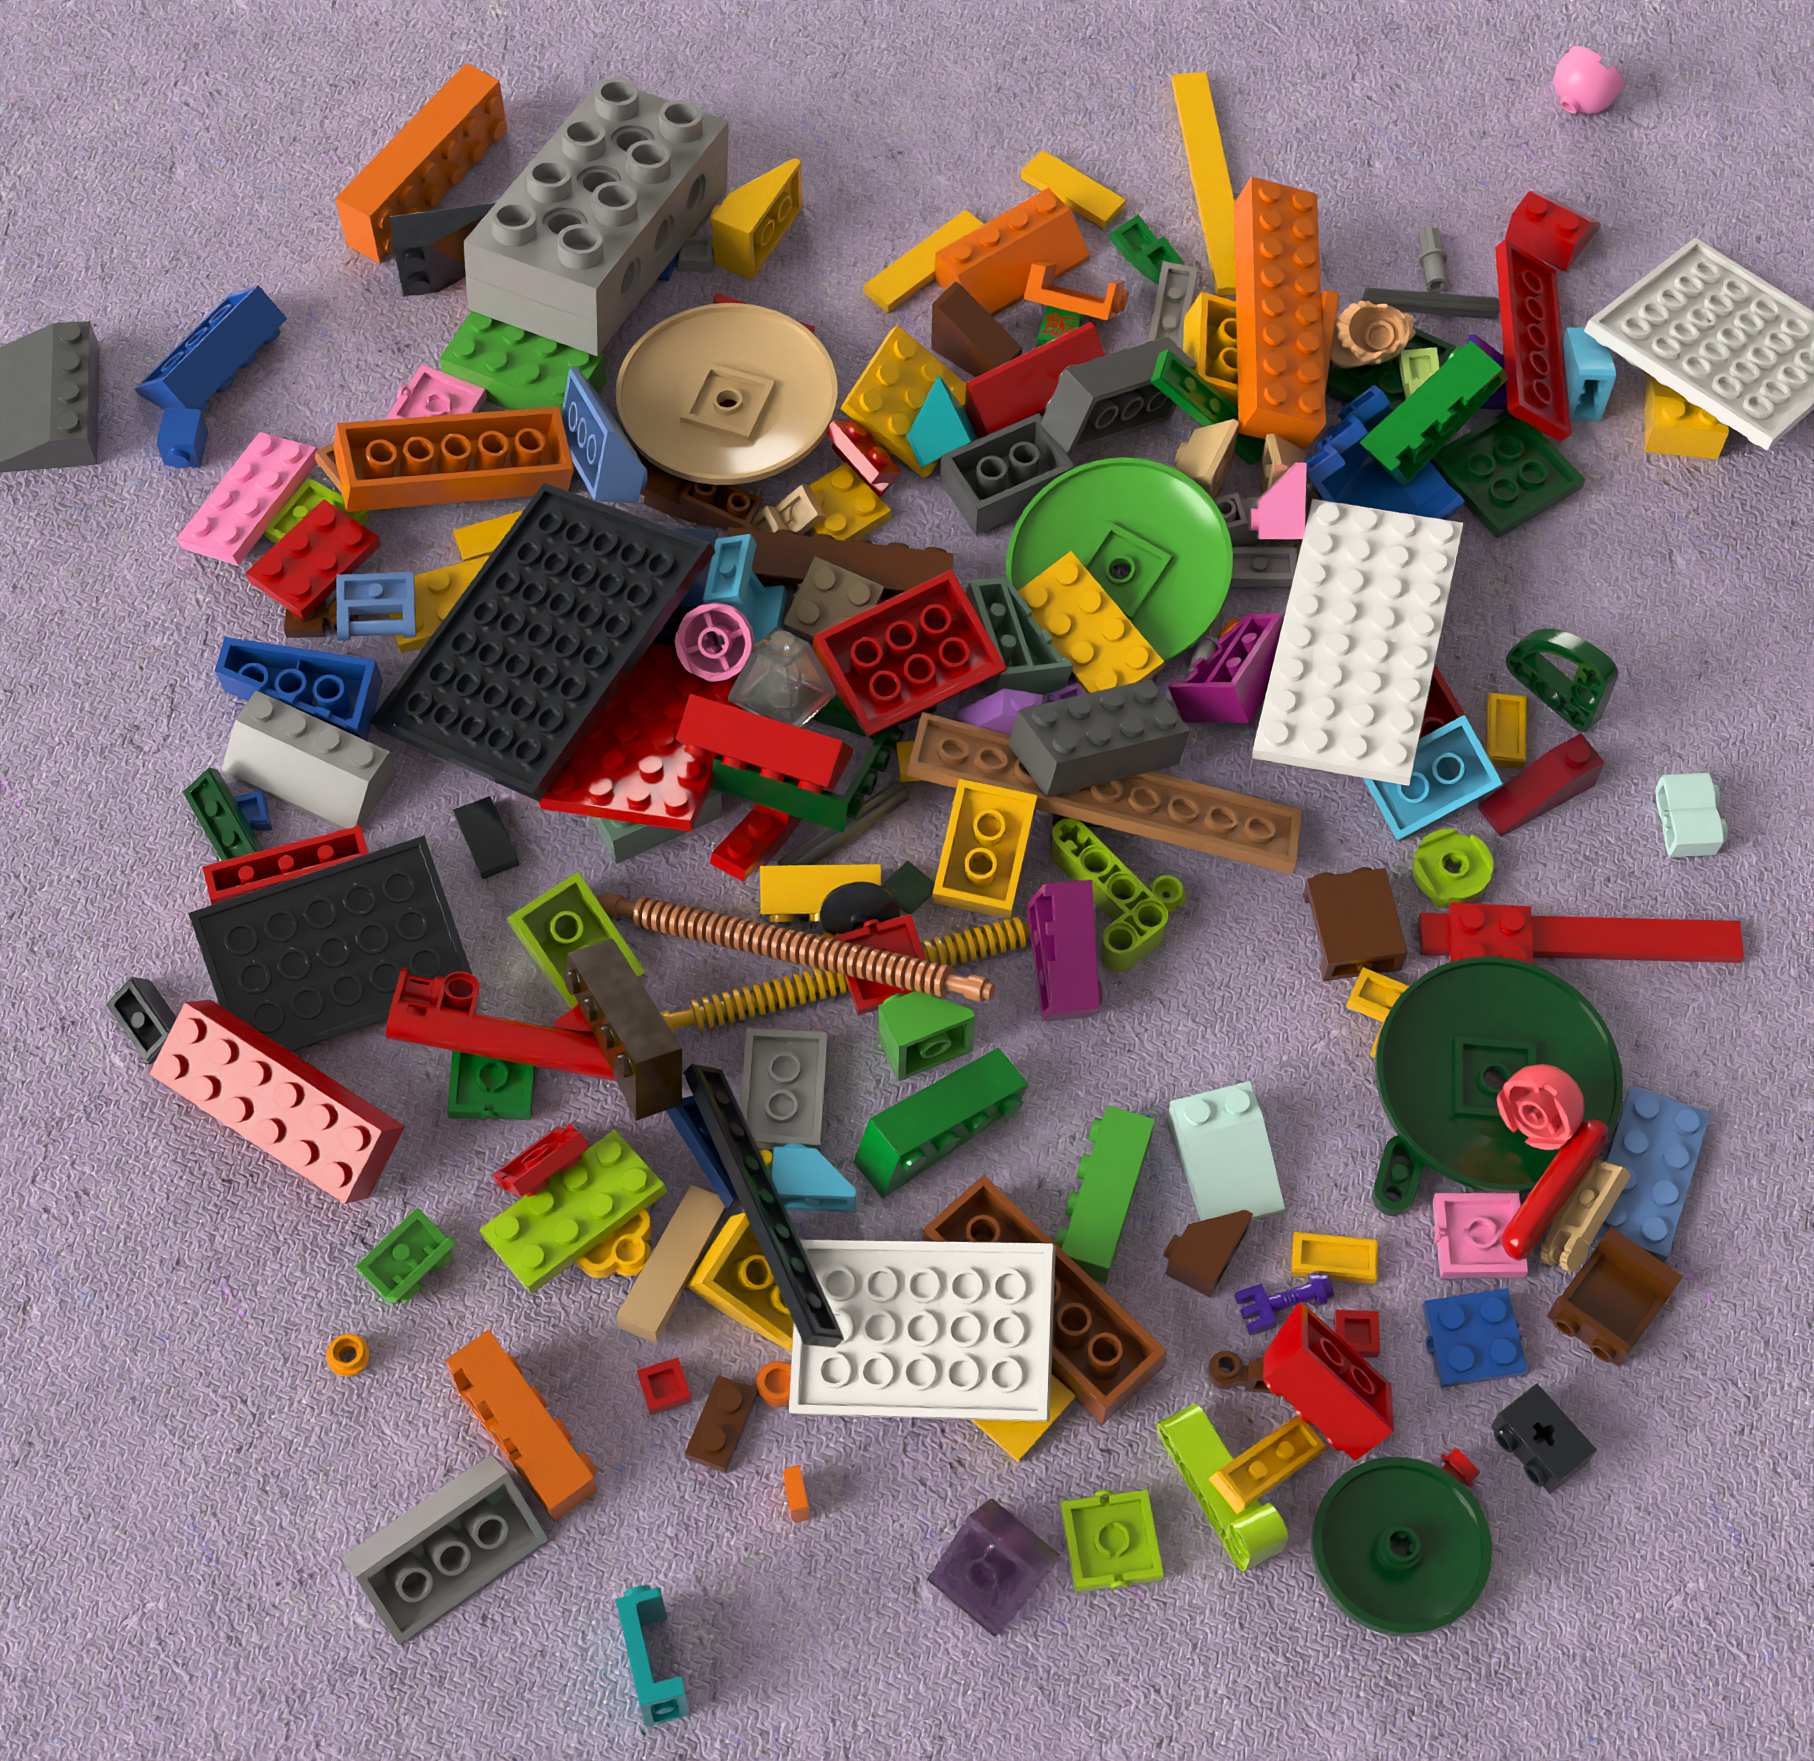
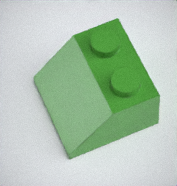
(923, 1032)

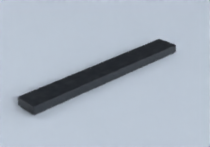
(764, 1207)

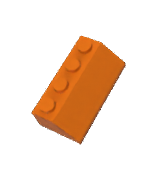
(998, 256)

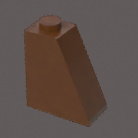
(969, 334)

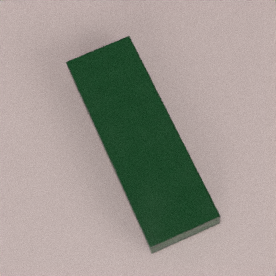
(221, 816)

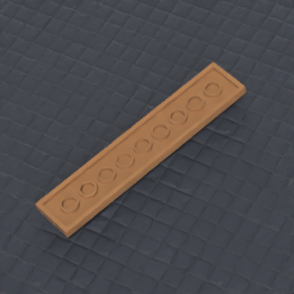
(1141, 804)

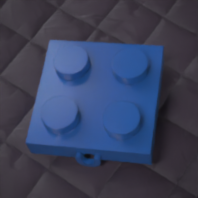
(1474, 1338)

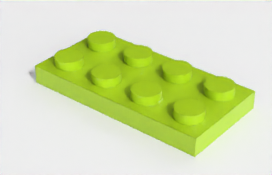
(573, 1212)

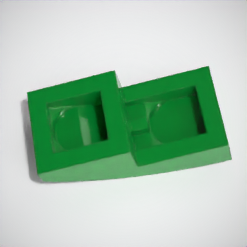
(1143, 248)

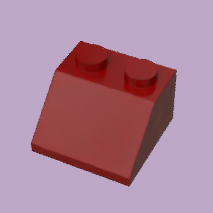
(1550, 230)

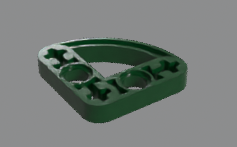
(1575, 701)

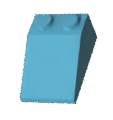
(1446, 775)

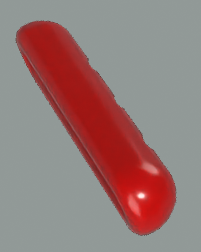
(1553, 1189)

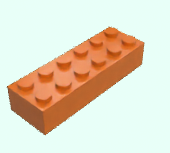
(423, 160)
(451, 458)

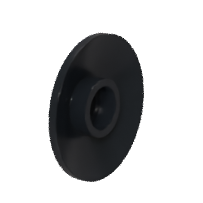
(856, 903)

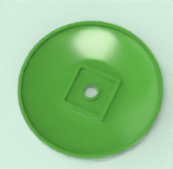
(1141, 518)

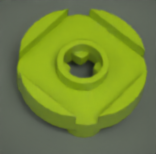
(1449, 887)

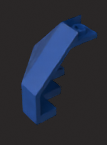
(1349, 475)

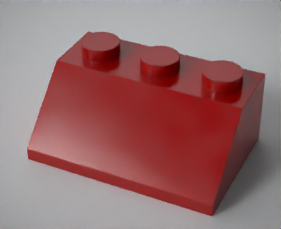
(1329, 1384)

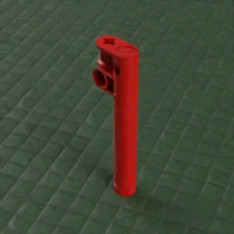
(445, 1017)

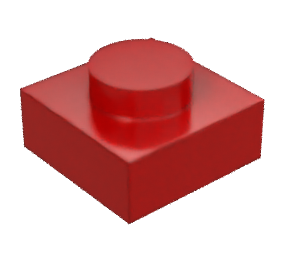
(1359, 1330)
(664, 1386)

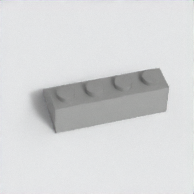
(307, 762)
(445, 1548)

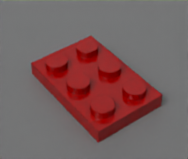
(306, 561)

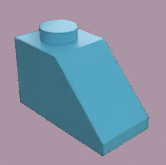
(810, 1181)

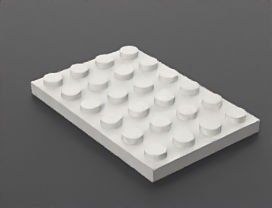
(930, 1331)

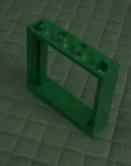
(824, 809)

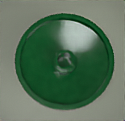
(1401, 1547)

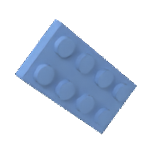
(1659, 1148)

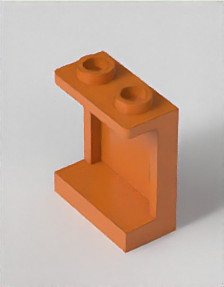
(1041, 291)

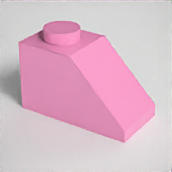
(1282, 507)

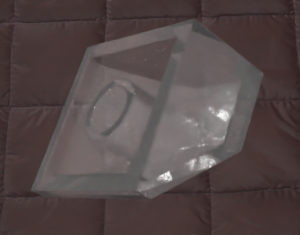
(783, 680)

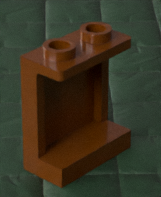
(1356, 923)
(1614, 1297)

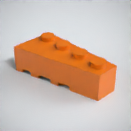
(521, 1425)

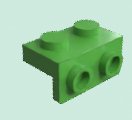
(405, 1257)

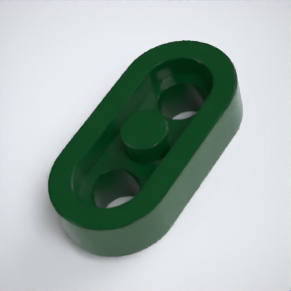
(1396, 1178)

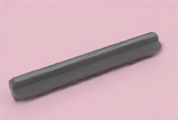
(1435, 302)
(830, 839)

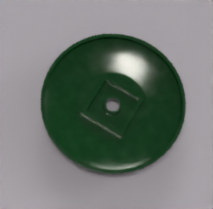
(1480, 1020)

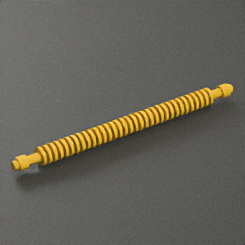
(959, 947)

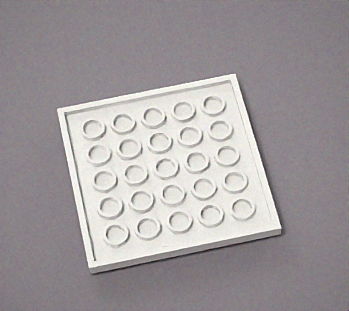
(1717, 341)

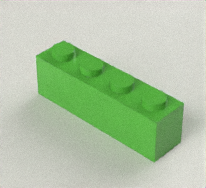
(1106, 1190)

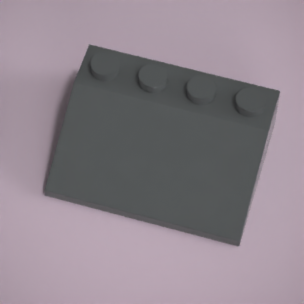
(50, 398)

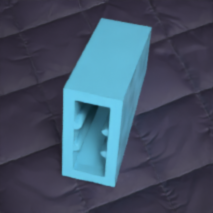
(1588, 375)

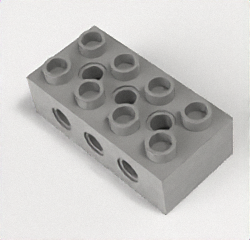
(597, 215)

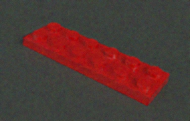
(1532, 341)

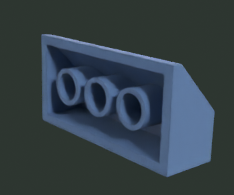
(599, 445)

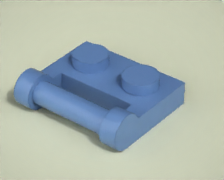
(376, 595)

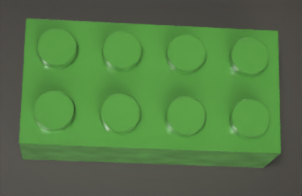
(516, 364)

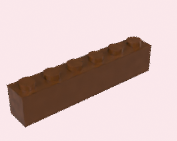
(786, 558)

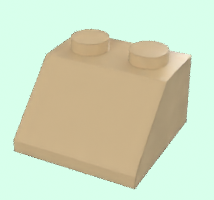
(1209, 455)

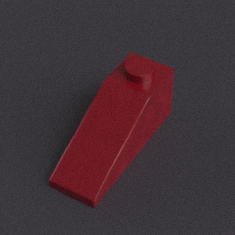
(1543, 785)

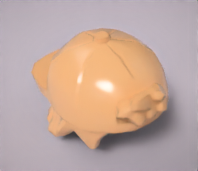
(1370, 334)

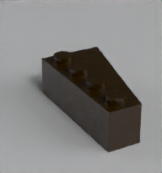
(627, 1028)

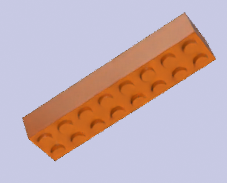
(1278, 313)

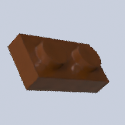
(721, 1424)

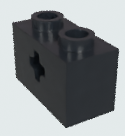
(1537, 1417)

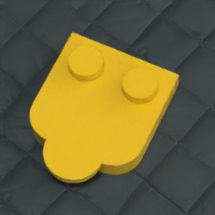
(621, 1252)

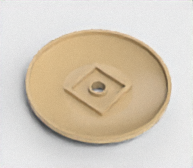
(718, 353)

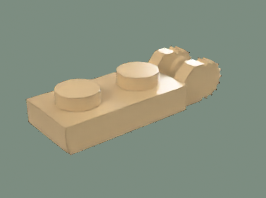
(1583, 1215)

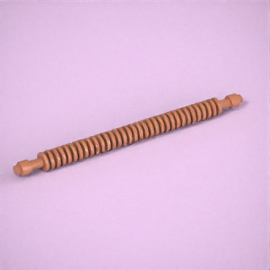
(797, 947)

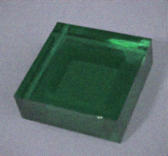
(910, 887)

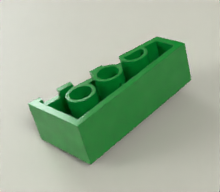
(1434, 413)
(938, 1121)

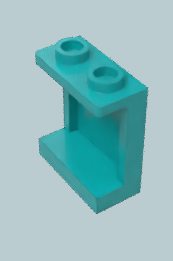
(658, 1700)

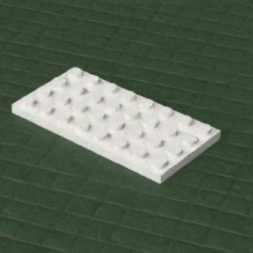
(1359, 642)

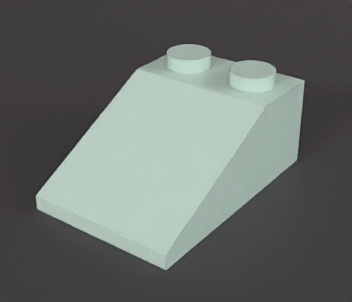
(1226, 1152)

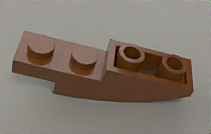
(698, 502)

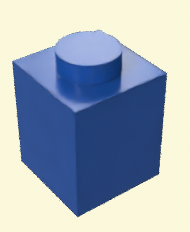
(182, 437)

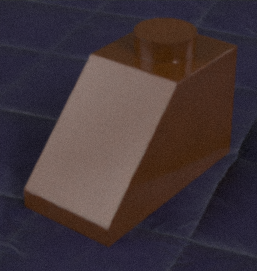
(1206, 1250)

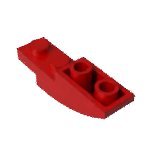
(754, 841)

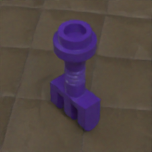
(1265, 1307)

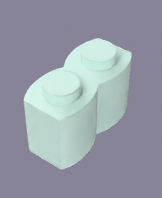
(1690, 815)

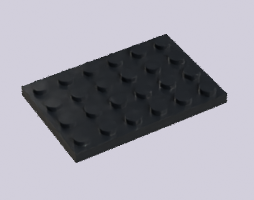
(330, 944)

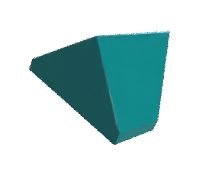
(940, 426)

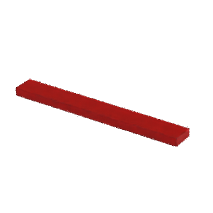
(1611, 938)

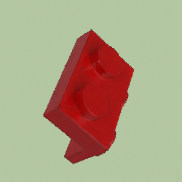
(863, 455)

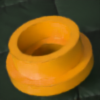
(343, 1344)

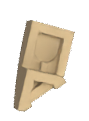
(795, 513)

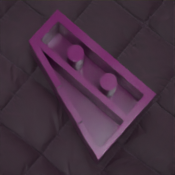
(1233, 678)
(1065, 950)

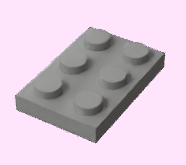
(784, 1086)

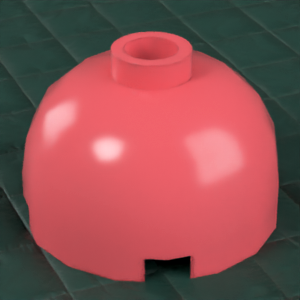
(1542, 1105)

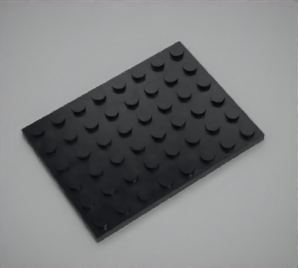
(542, 639)

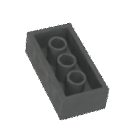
(1109, 397)
(1098, 737)

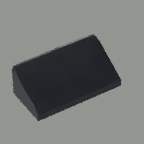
(143, 1016)

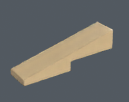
(671, 1265)

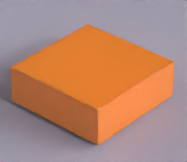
(796, 1494)

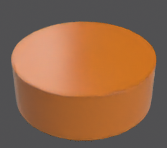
(774, 1383)

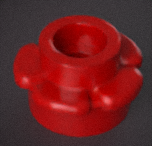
(1460, 1467)

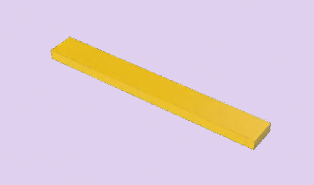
(1208, 175)

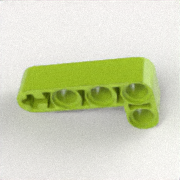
(1076, 850)
(1198, 1454)

